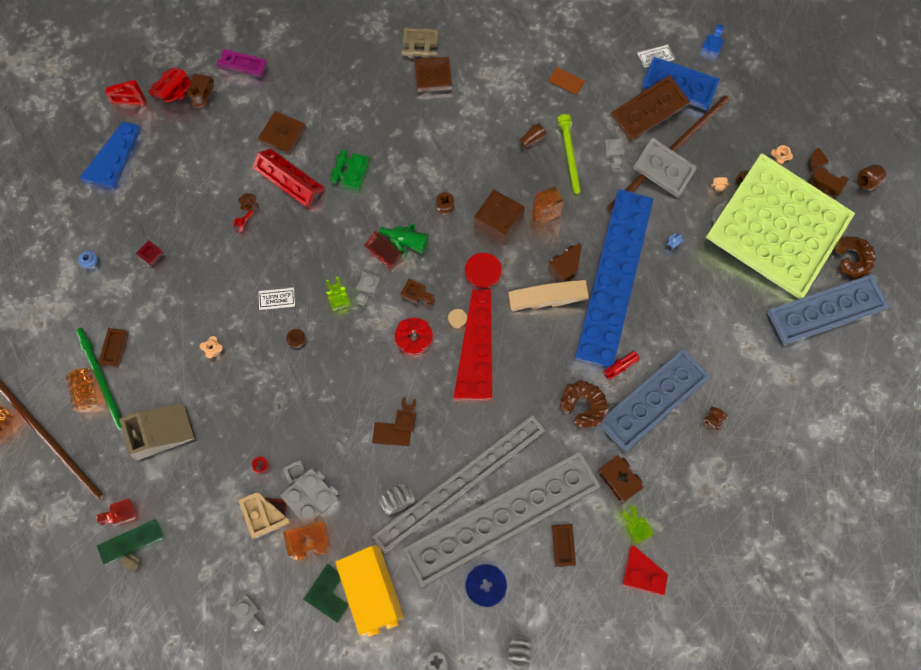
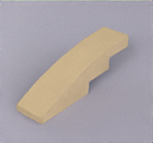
(548, 294)

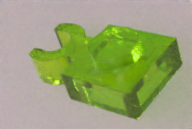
(337, 296)
(638, 528)

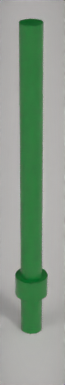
(86, 346)

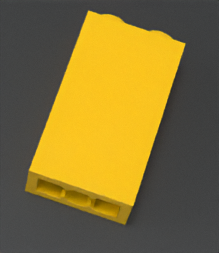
(369, 591)

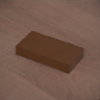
(113, 347)
(563, 545)

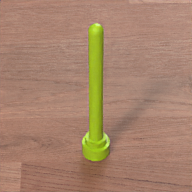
(564, 123)

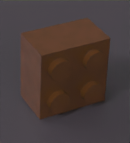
(499, 216)

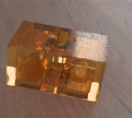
(547, 206)
(296, 537)

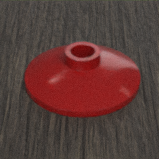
(179, 91)

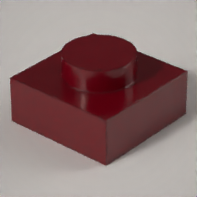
(149, 253)

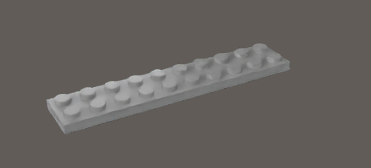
(500, 519)

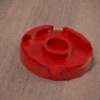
(483, 270)

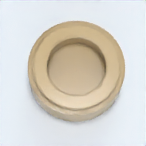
(457, 318)

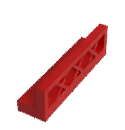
(286, 176)

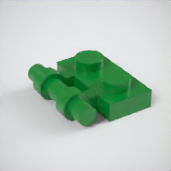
(355, 171)

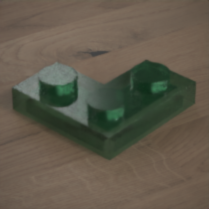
(322, 595)

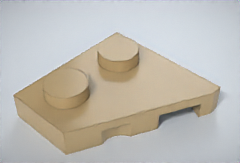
(261, 515)

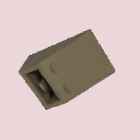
(156, 430)

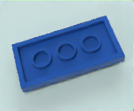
(695, 85)

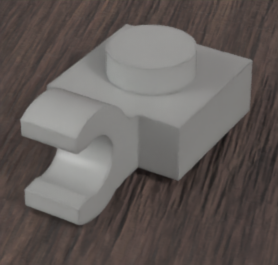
(615, 150)
(367, 286)
(246, 612)

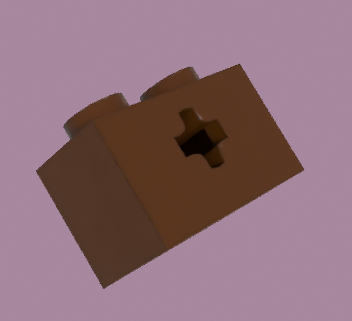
(621, 489)

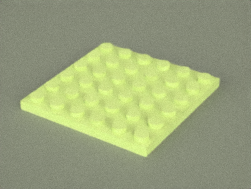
(780, 226)

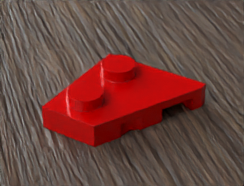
(126, 93)
(643, 573)

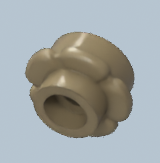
(130, 562)

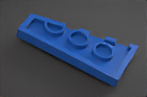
(111, 160)

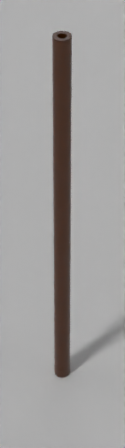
(639, 180)
(51, 442)

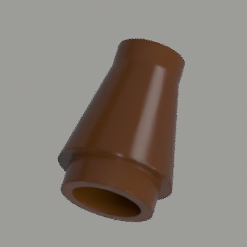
(533, 135)

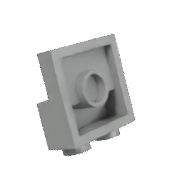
(309, 496)

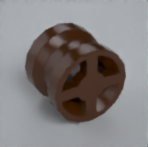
(445, 208)
(715, 419)

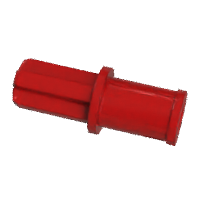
(621, 365)

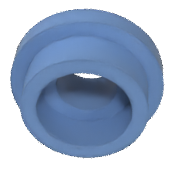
(675, 240)
(91, 262)

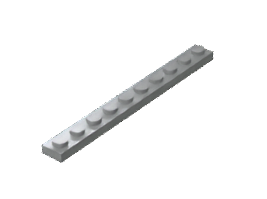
(458, 484)

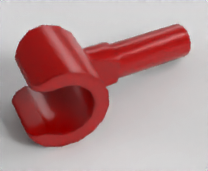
(241, 221)

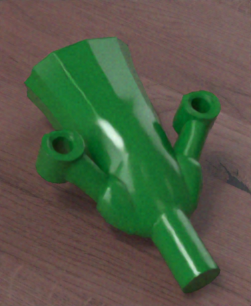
(406, 237)

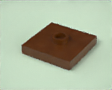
(433, 74)
(282, 132)

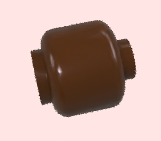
(872, 177)

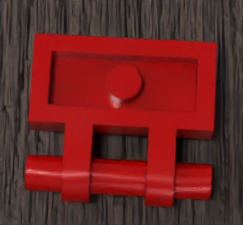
(168, 81)

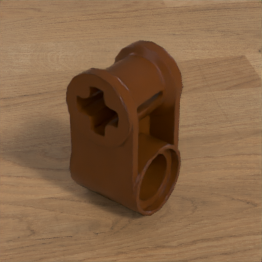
(200, 89)

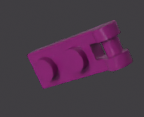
(242, 63)

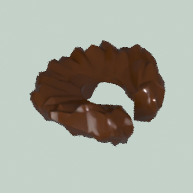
(865, 252)
(593, 394)

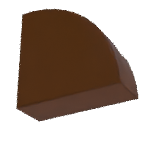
(817, 159)

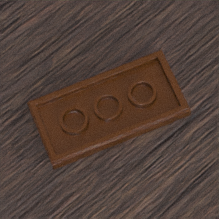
(650, 108)

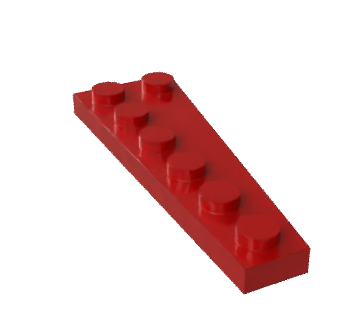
(475, 363)

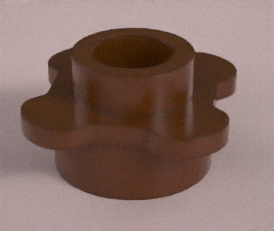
(248, 202)

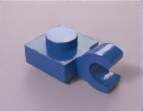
(713, 42)

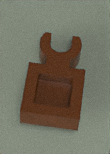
(405, 418)

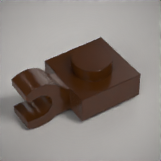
(415, 291)

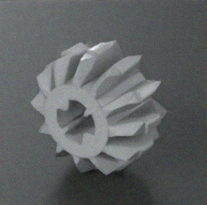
(397, 499)
(519, 653)

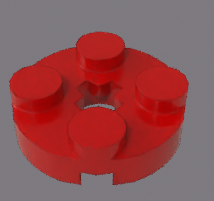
(406, 328)

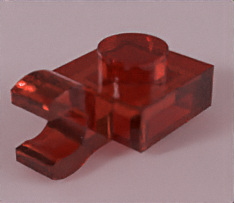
(119, 513)

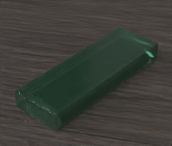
(130, 542)

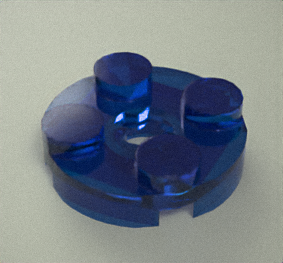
(480, 596)

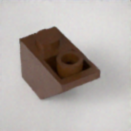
(565, 266)

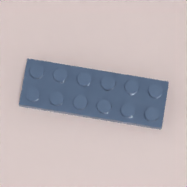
(828, 309)
(653, 400)

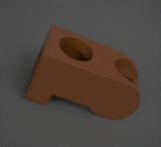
(827, 182)

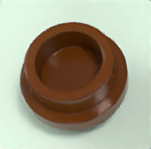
(295, 338)

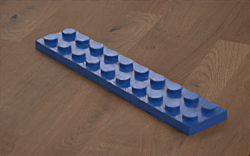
(614, 279)

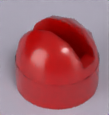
(255, 463)

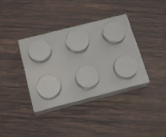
(664, 167)

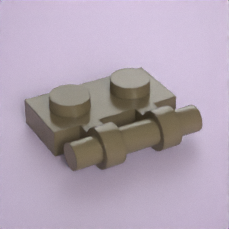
(420, 38)

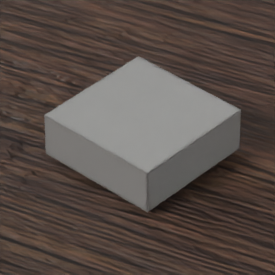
(294, 471)

